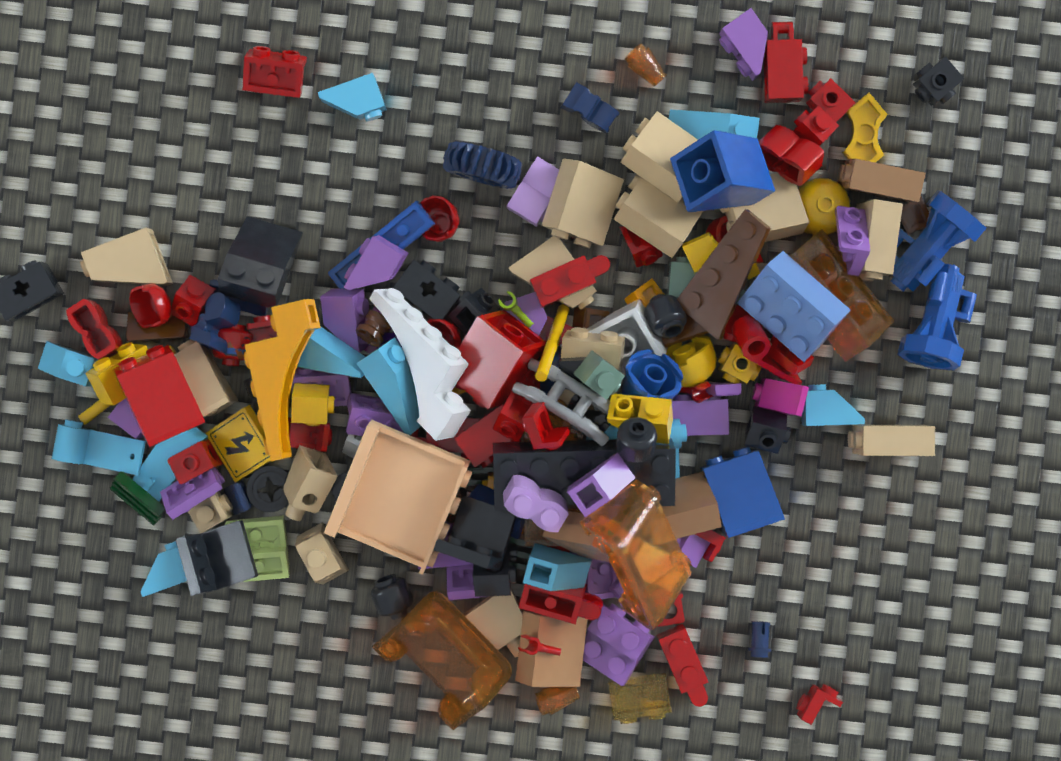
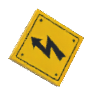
(240, 443)

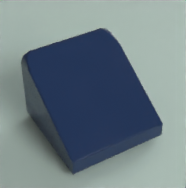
(238, 497)

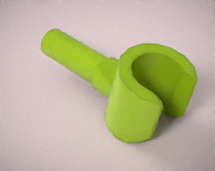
(516, 310)

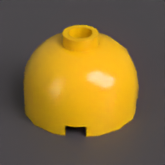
(820, 202)
(694, 359)

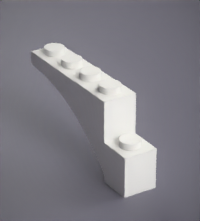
(432, 362)

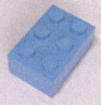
(793, 306)

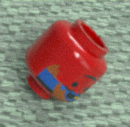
(236, 339)

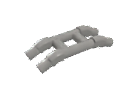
(573, 417)

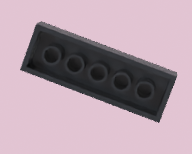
(573, 460)

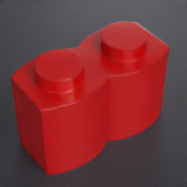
(791, 156)
(91, 321)

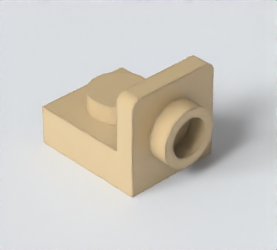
(211, 512)

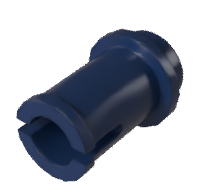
(760, 639)

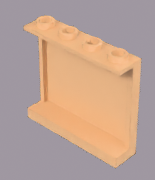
(399, 495)

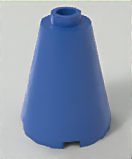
(651, 376)

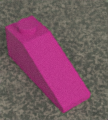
(780, 396)

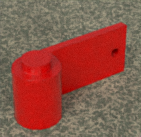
(756, 345)

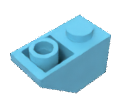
(556, 569)

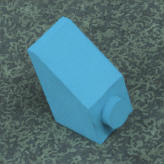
(356, 98)
(66, 363)
(828, 408)
(165, 572)

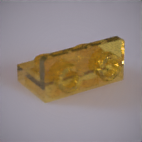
(640, 698)

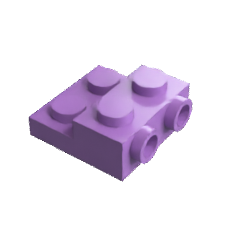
(615, 644)

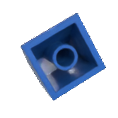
(722, 172)
(742, 492)

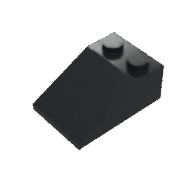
(259, 262)

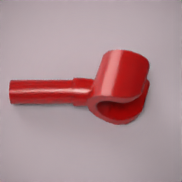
(698, 392)
(535, 646)

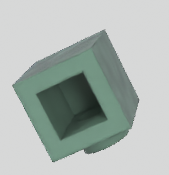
(599, 375)

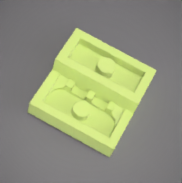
(268, 546)

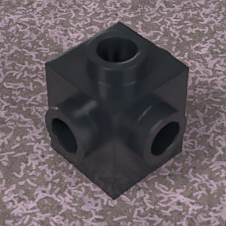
(937, 82)
(470, 306)

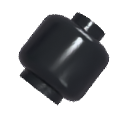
(665, 316)
(636, 440)
(391, 596)

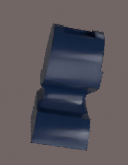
(591, 107)
(219, 314)

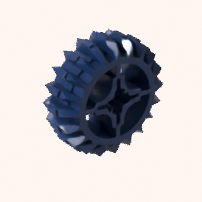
(482, 165)

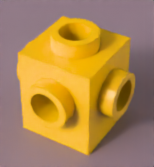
(731, 372)

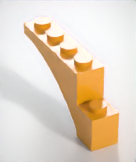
(273, 370)

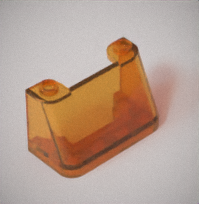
(641, 552)
(450, 654)

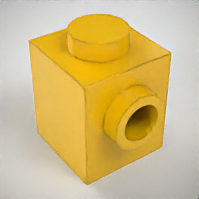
(311, 404)

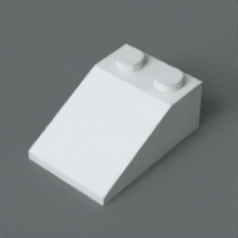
(632, 325)

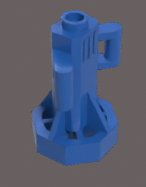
(945, 227)
(935, 340)

